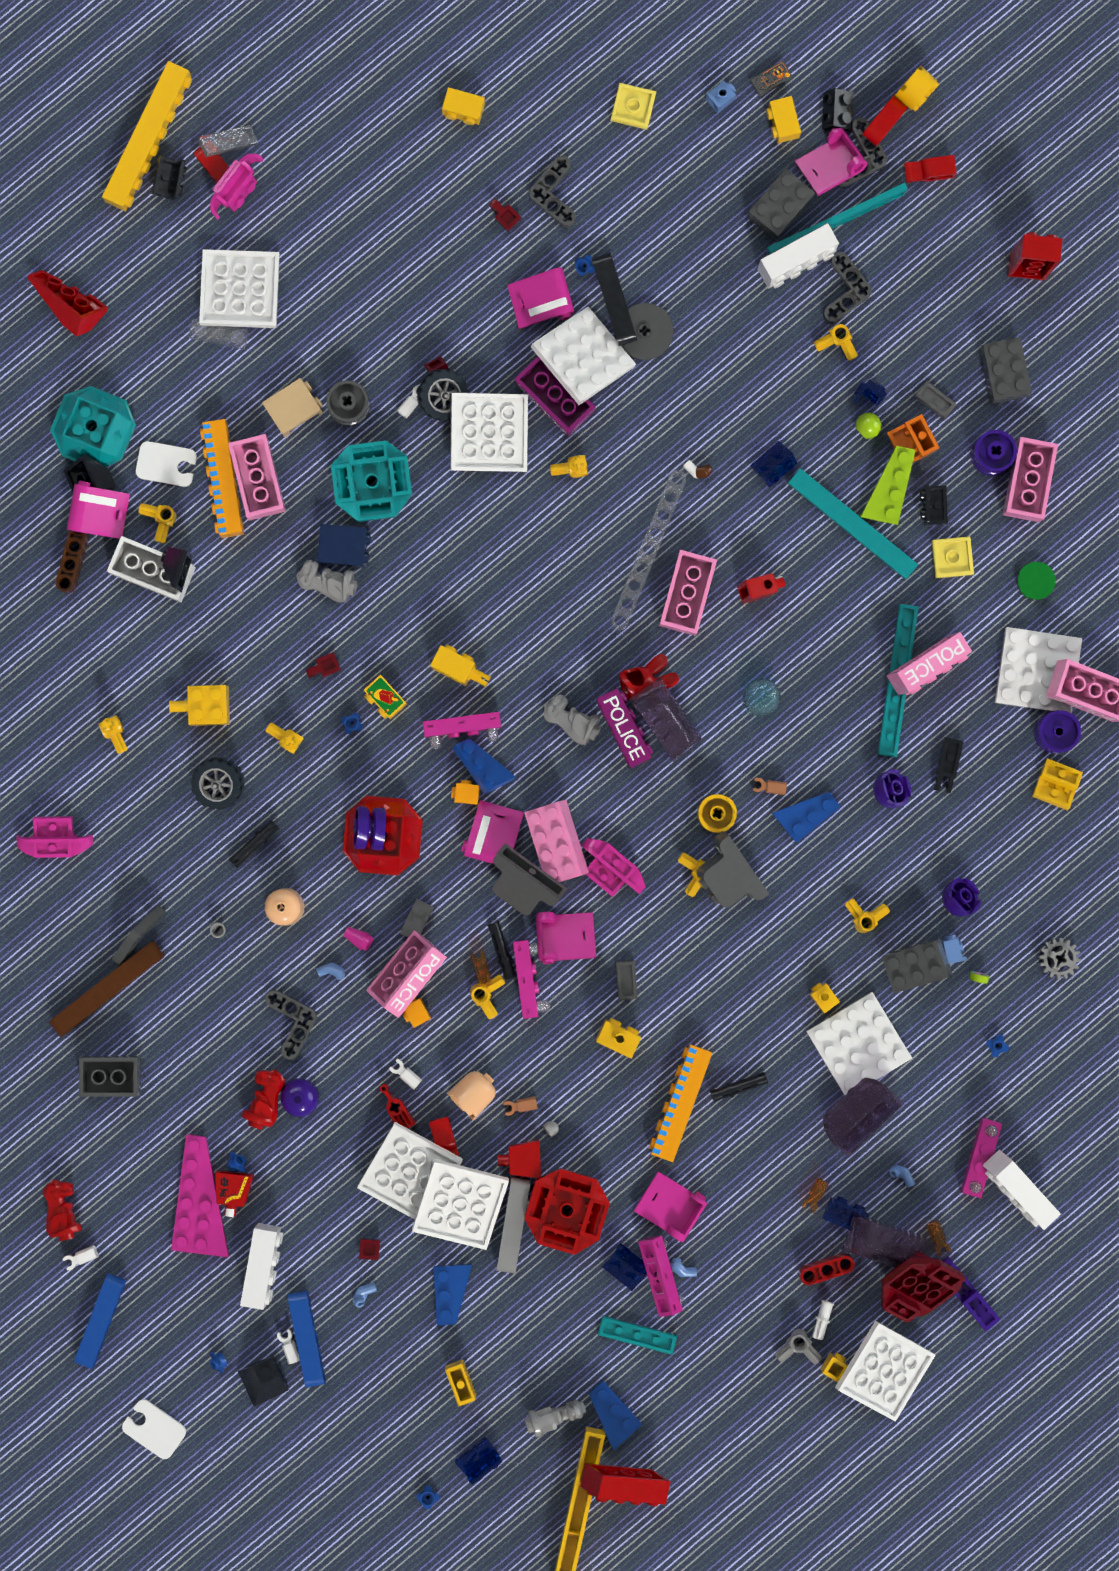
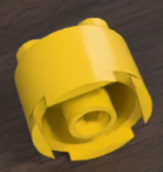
(916, 88)
(717, 802)

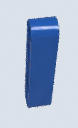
(100, 1321)
(306, 1339)

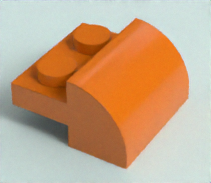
(914, 435)

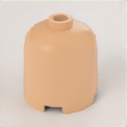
(293, 907)
(473, 1093)

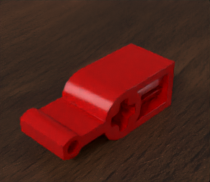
(930, 169)
(403, 1110)
(443, 1134)

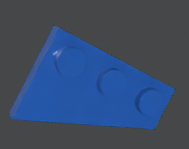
(483, 768)

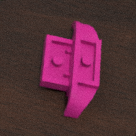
(235, 184)
(53, 838)
(611, 868)

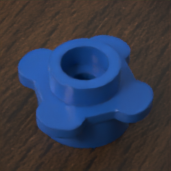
(579, 265)
(350, 728)
(992, 1045)
(236, 1162)
(218, 1361)
(427, 1503)

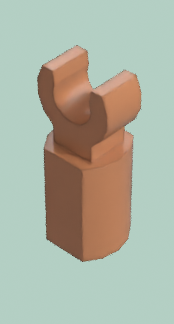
(771, 786)
(521, 1105)

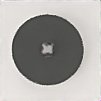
(660, 332)

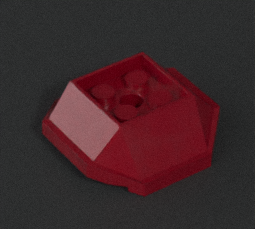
(918, 1286)

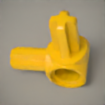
(831, 339)
(575, 467)
(157, 512)
(112, 729)
(287, 739)
(693, 865)
(872, 917)
(484, 1001)

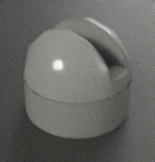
(220, 933)
(551, 1128)

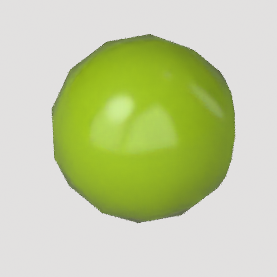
(868, 425)

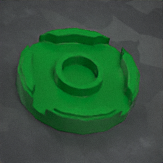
(1036, 580)

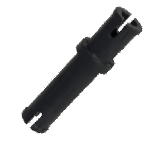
(254, 843)
(504, 958)
(743, 1085)

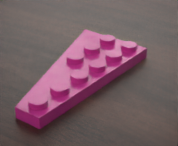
(198, 1215)

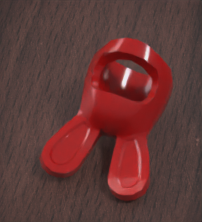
(638, 678)

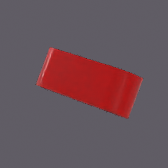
(885, 120)
(213, 164)
(816, 1268)

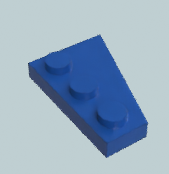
(806, 815)
(450, 1287)
(614, 1414)

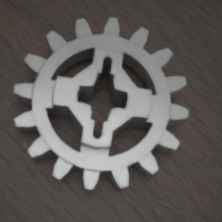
(1055, 965)

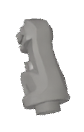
(332, 584)
(575, 724)
(548, 1418)

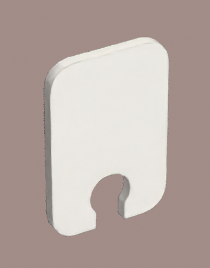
(161, 461)
(159, 1432)

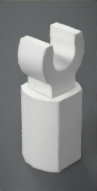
(409, 404)
(407, 1075)
(82, 1256)
(289, 1347)

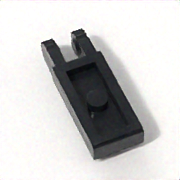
(948, 762)

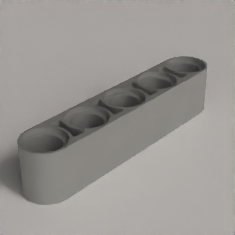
(513, 1225)

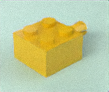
(457, 667)
(205, 705)
(618, 1038)

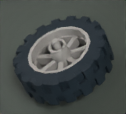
(426, 385)
(212, 800)

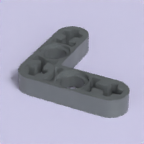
(871, 166)
(547, 189)
(852, 293)
(136, 934)
(298, 1016)

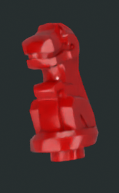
(264, 1106)
(60, 1217)

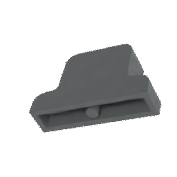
(729, 875)
(523, 882)

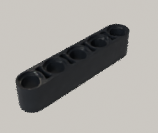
(614, 299)

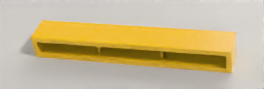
(147, 135)
(579, 1503)

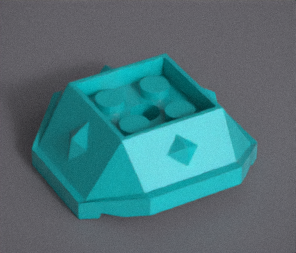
(113, 429)
(368, 461)

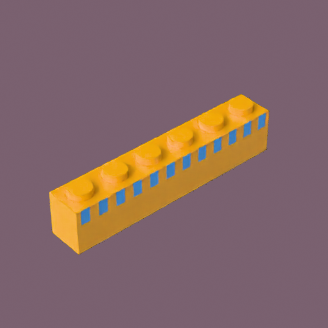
(223, 479)
(681, 1102)

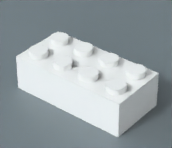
(797, 256)
(144, 568)
(1020, 1190)
(260, 1266)

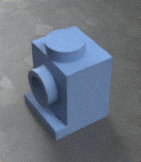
(717, 101)
(953, 949)

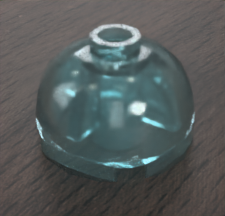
(759, 706)

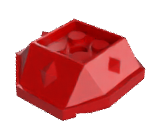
(402, 839)
(566, 1231)

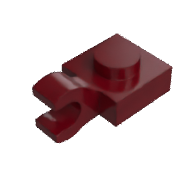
(506, 217)
(326, 665)

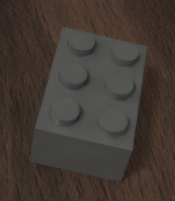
(780, 205)
(1005, 370)
(917, 965)
(109, 1076)

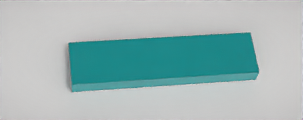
(637, 1335)

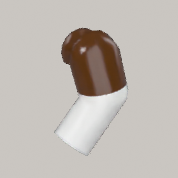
(698, 472)

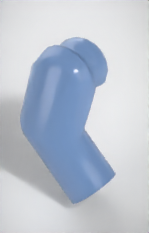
(333, 969)
(903, 1173)
(681, 1270)
(362, 1292)

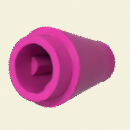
(360, 939)

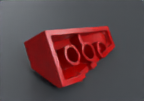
(71, 307)

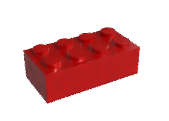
(1035, 256)
(625, 1484)

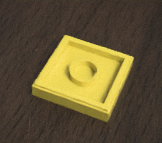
(633, 106)
(952, 557)

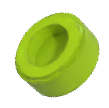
(979, 977)

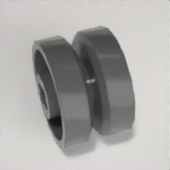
(346, 392)

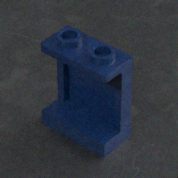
(343, 545)

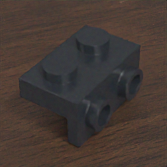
(837, 109)
(169, 178)
(934, 505)

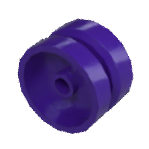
(1001, 444)
(1046, 734)
(367, 828)

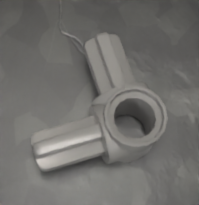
(804, 1347)

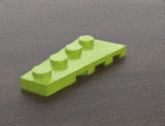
(889, 494)

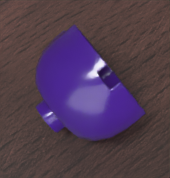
(892, 789)
(961, 897)
(299, 1097)

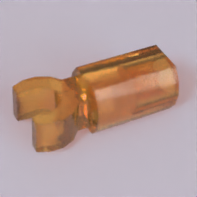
(481, 968)
(816, 1193)
(937, 1236)

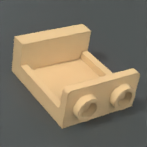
(292, 406)

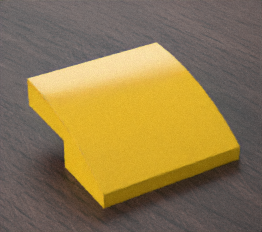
(1057, 784)

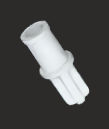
(822, 1320)

